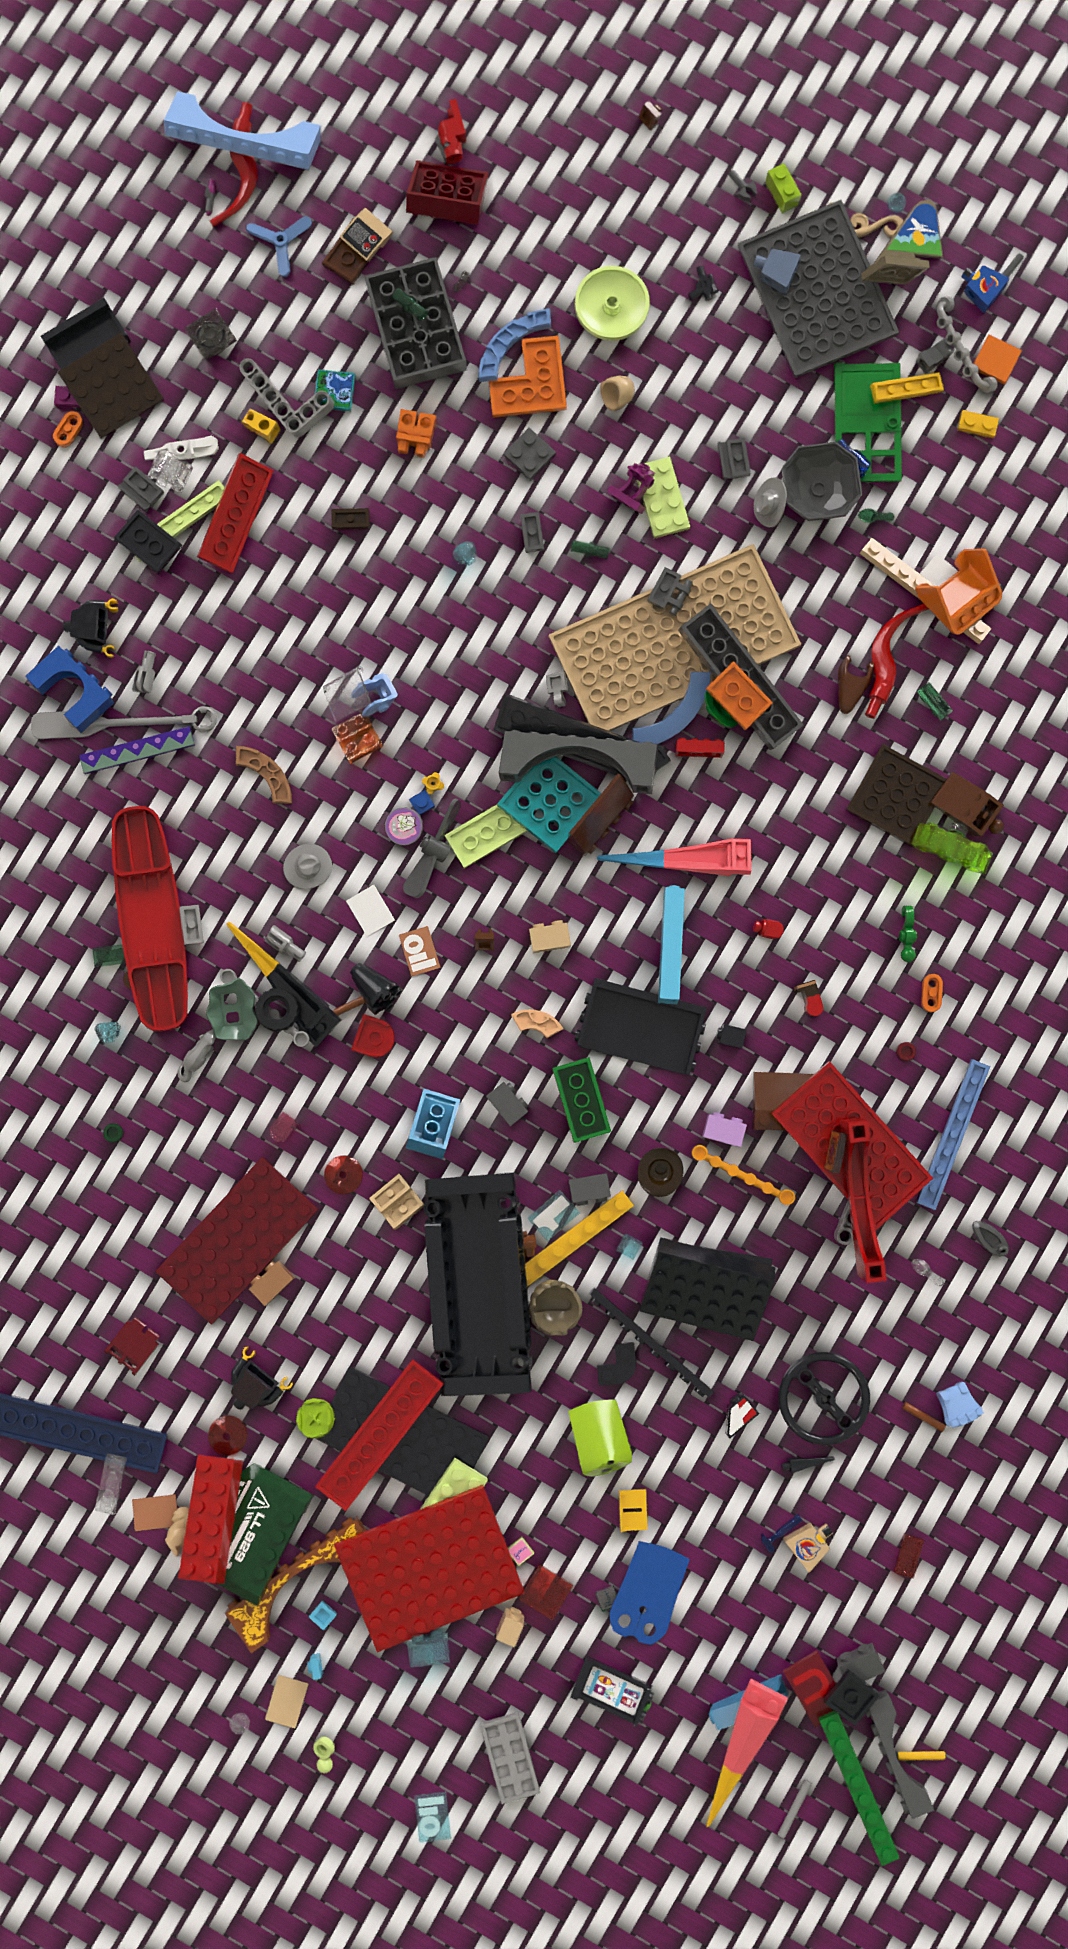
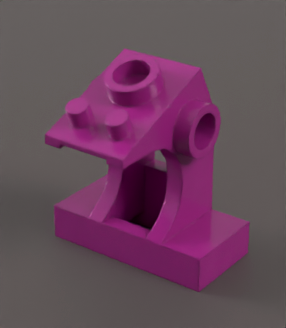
(627, 496)

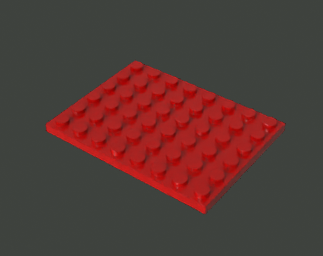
(429, 1568)

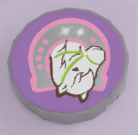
(404, 826)

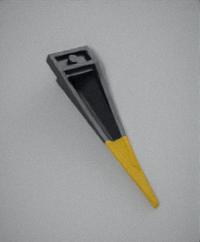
(314, 1013)

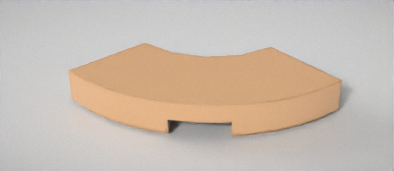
(537, 1021)

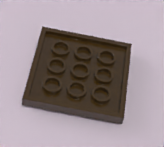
(110, 385)
(896, 794)

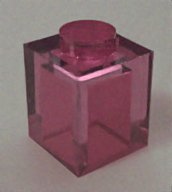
(283, 1127)

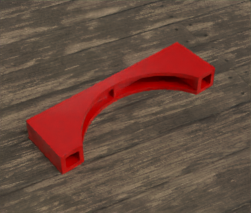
(868, 1255)

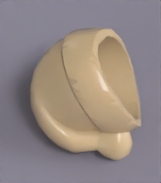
(617, 392)

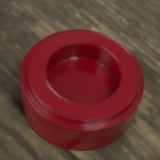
(906, 1051)

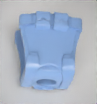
(958, 1405)

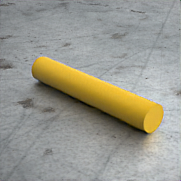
(926, 1755)

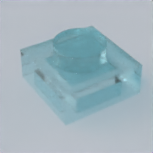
(629, 1246)

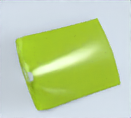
(600, 1437)

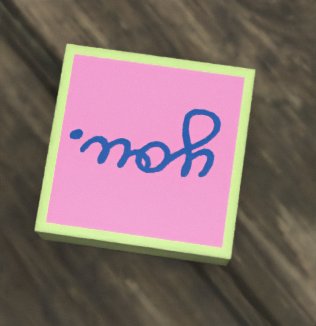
(520, 1551)

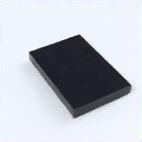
(148, 541)

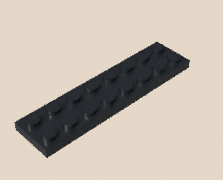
(530, 717)

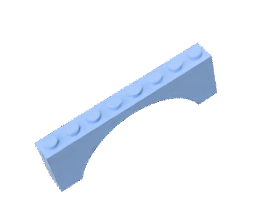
(290, 147)

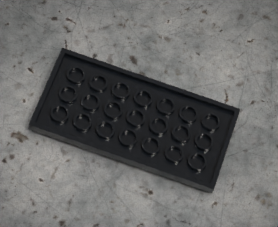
(424, 1449)

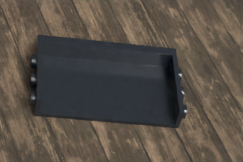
(639, 1028)

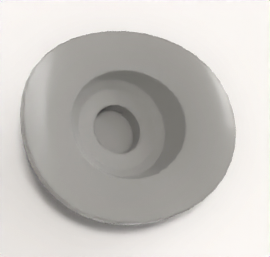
(770, 502)
(307, 866)

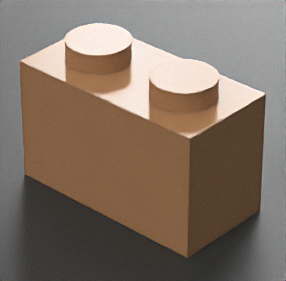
(271, 1283)

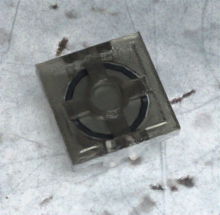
(210, 336)

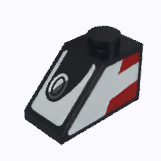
(739, 1414)

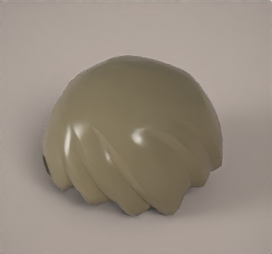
(555, 1307)

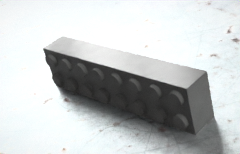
(717, 649)

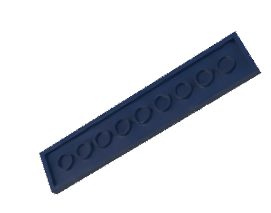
(80, 1432)

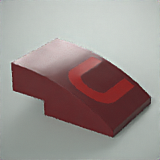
(811, 1684)

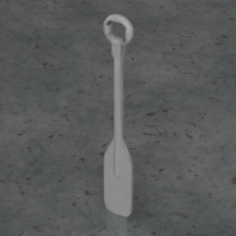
(55, 725)

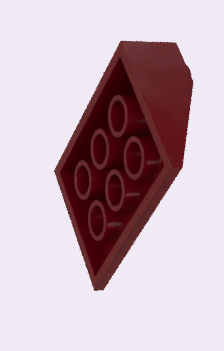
(446, 192)

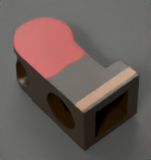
(811, 997)

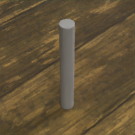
(794, 1808)

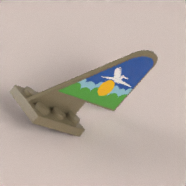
(915, 237)

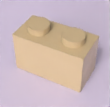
(549, 937)
(510, 1626)

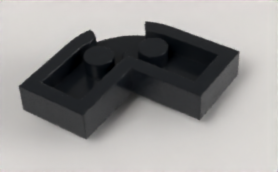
(622, 1369)

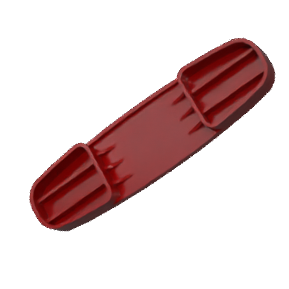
(149, 919)

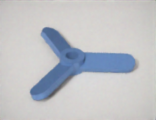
(281, 247)

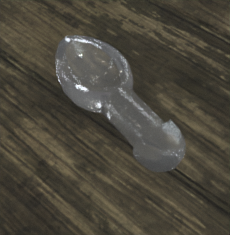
(923, 1269)

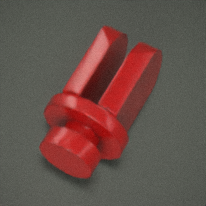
(768, 928)

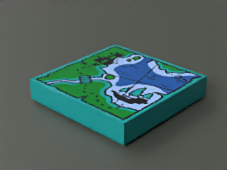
(339, 386)

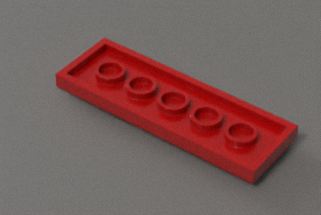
(235, 513)

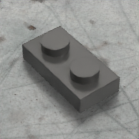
(532, 532)

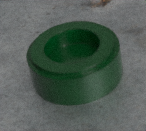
(113, 1132)

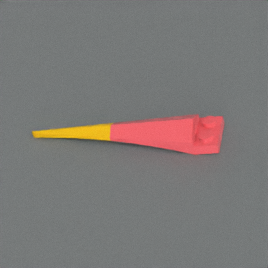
(754, 1721)

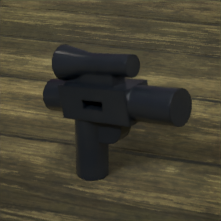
(704, 286)

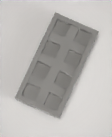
(510, 1758)

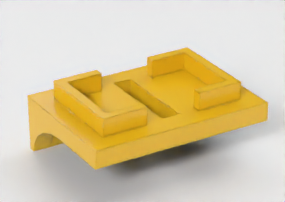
(632, 1520)

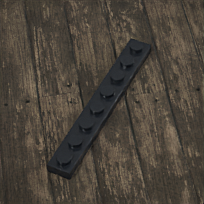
(656, 1349)

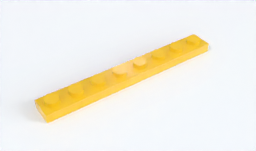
(577, 1236)

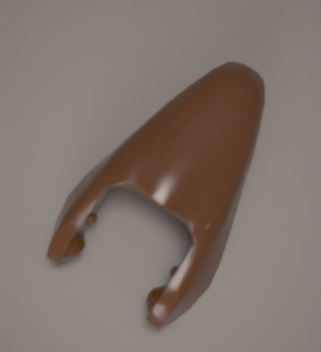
(850, 686)

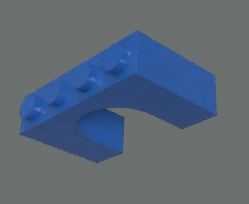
(61, 665)

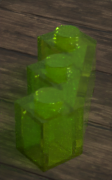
(952, 847)

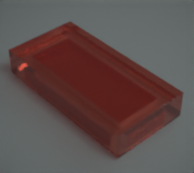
(908, 1555)

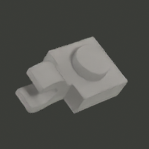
(556, 686)

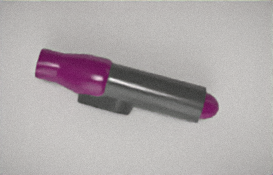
(209, 195)

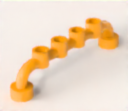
(785, 1196)

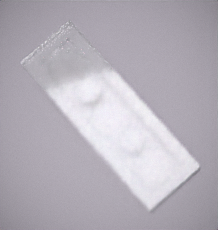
(111, 1484)

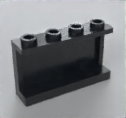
(82, 333)

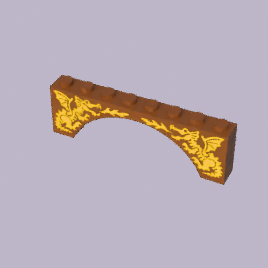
(253, 1621)

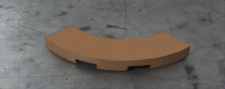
(268, 770)

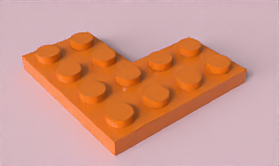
(539, 388)

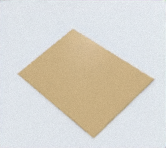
(286, 1701)

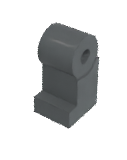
(934, 356)

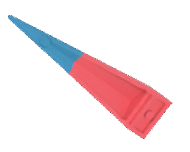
(717, 858)

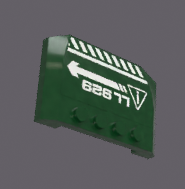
(262, 1528)

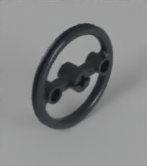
(853, 1424)

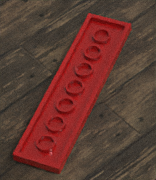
(379, 1435)

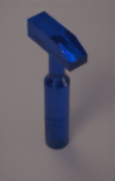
(780, 1532)

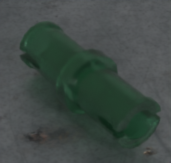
(410, 304)
(589, 549)

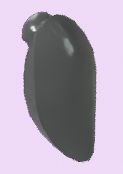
(990, 1238)

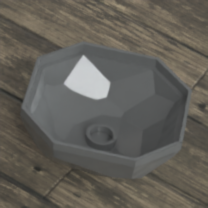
(822, 481)

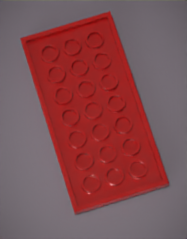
(816, 1111)

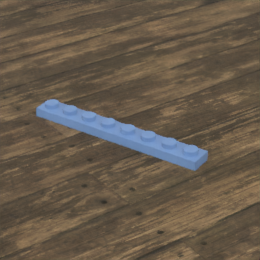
(953, 1133)

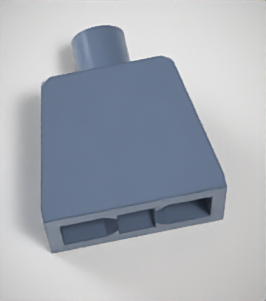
(778, 269)

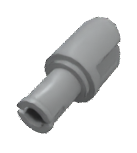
(145, 674)
(284, 943)

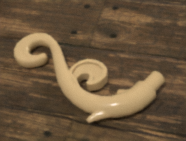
(862, 220)

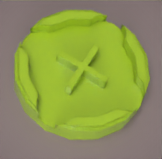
(315, 1418)

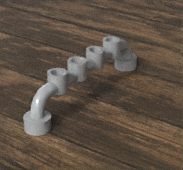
(944, 305)
(299, 1037)

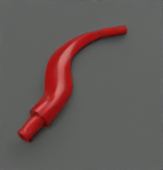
(246, 166)
(883, 661)

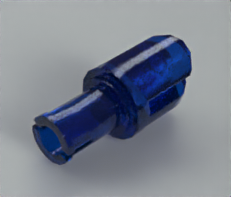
(863, 462)

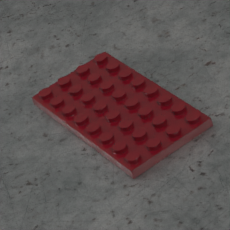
(237, 1240)

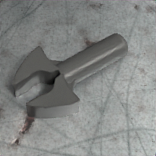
(743, 186)

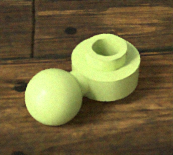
(324, 1749)

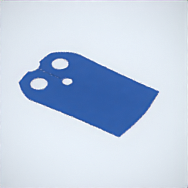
(650, 1582)

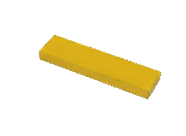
(906, 387)

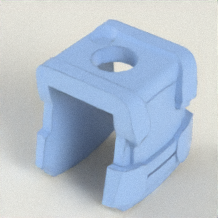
(380, 683)

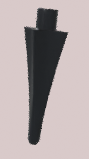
(798, 1464)

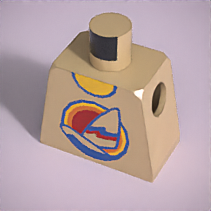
(809, 1544)

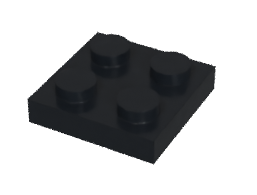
(851, 1697)

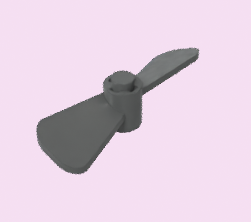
(433, 850)

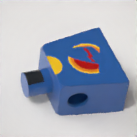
(984, 286)

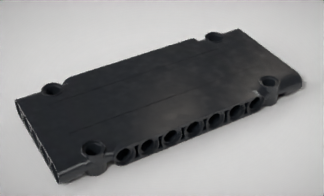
(478, 1285)

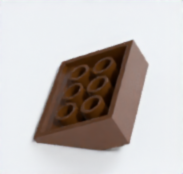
(601, 816)
(769, 1092)

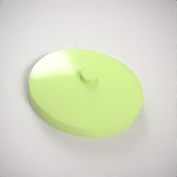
(612, 303)

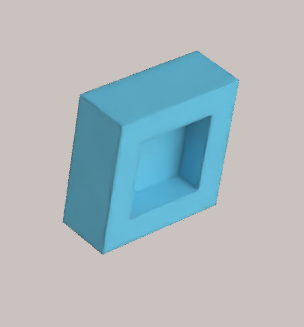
(322, 1615)
(315, 1666)

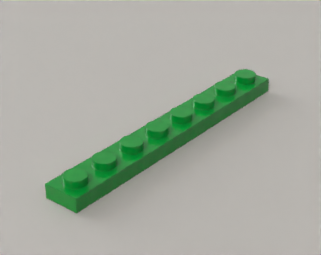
(859, 1788)

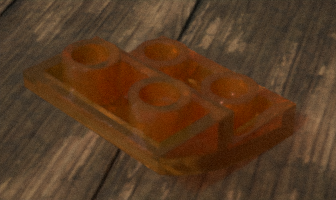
(357, 737)

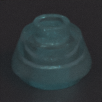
(465, 553)
(107, 1031)

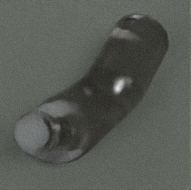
(462, 281)

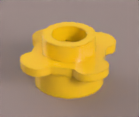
(433, 778)

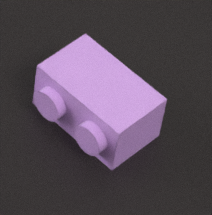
(724, 1130)

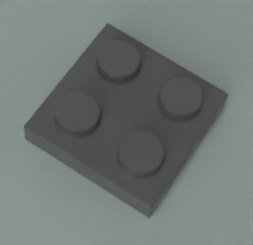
(529, 454)

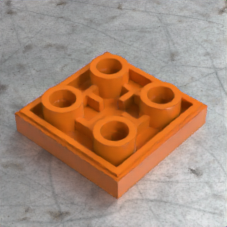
(997, 359)

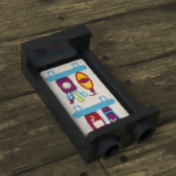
(612, 1690)

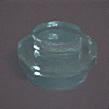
(896, 202)

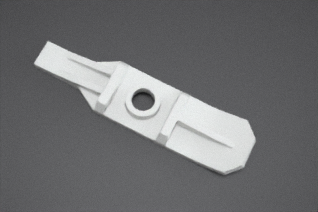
(192, 448)

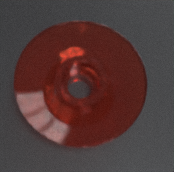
(353, 1174)
(236, 1430)

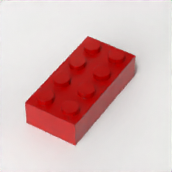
(699, 748)

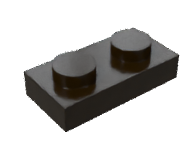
(350, 518)

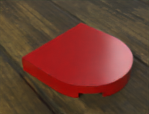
(373, 1037)

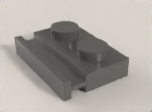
(734, 459)
(140, 489)

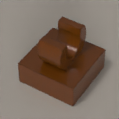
(650, 115)
(484, 941)

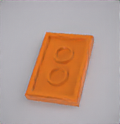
(739, 695)

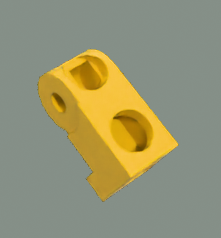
(261, 425)

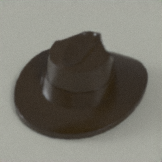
(660, 1172)

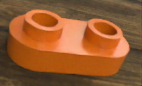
(66, 429)
(932, 993)

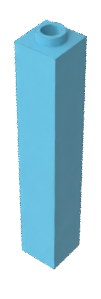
(671, 945)

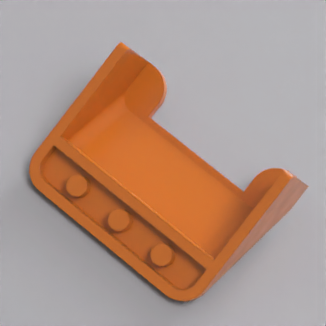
(965, 594)

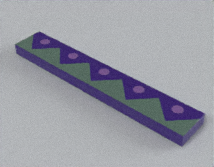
(136, 750)

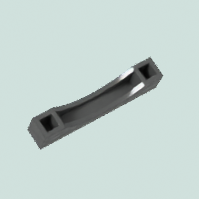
(914, 1795)

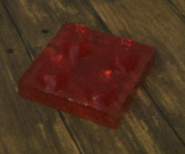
(546, 1591)

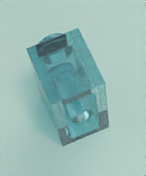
(429, 1649)

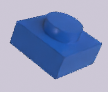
(422, 802)

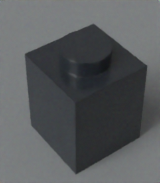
(731, 1036)

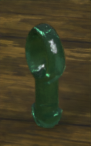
(869, 515)

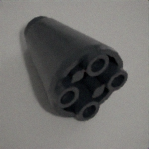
(375, 988)

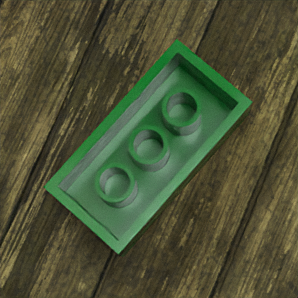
(581, 1100)

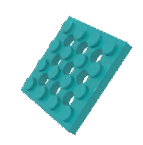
(563, 799)

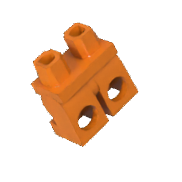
(414, 434)

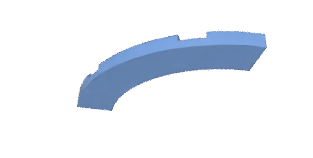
(507, 338)
(680, 716)

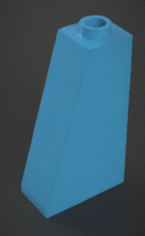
(725, 1711)

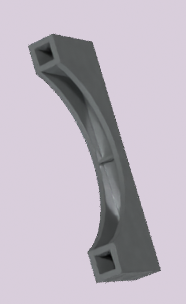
(526, 750)

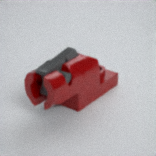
(451, 135)

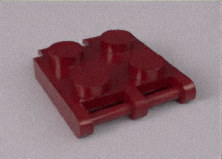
(133, 1344)

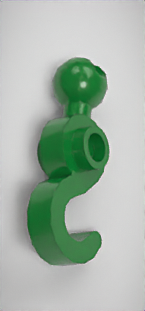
(908, 934)

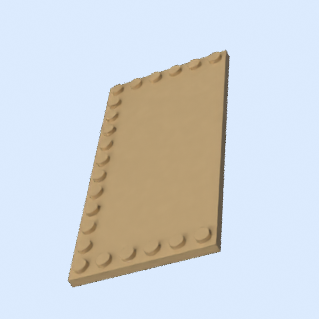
(637, 660)

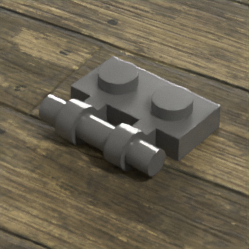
(664, 589)

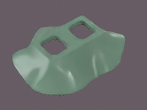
(217, 1011)

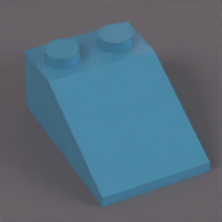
(433, 1123)

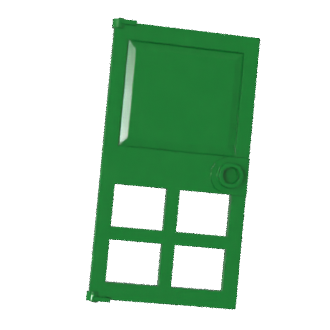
(858, 414)

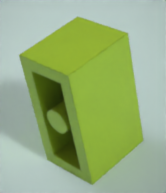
(783, 188)

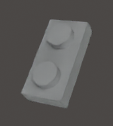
(191, 925)

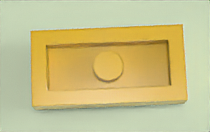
(978, 424)

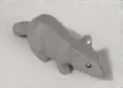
(196, 1057)

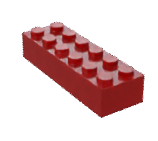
(210, 1519)

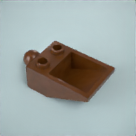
(964, 804)

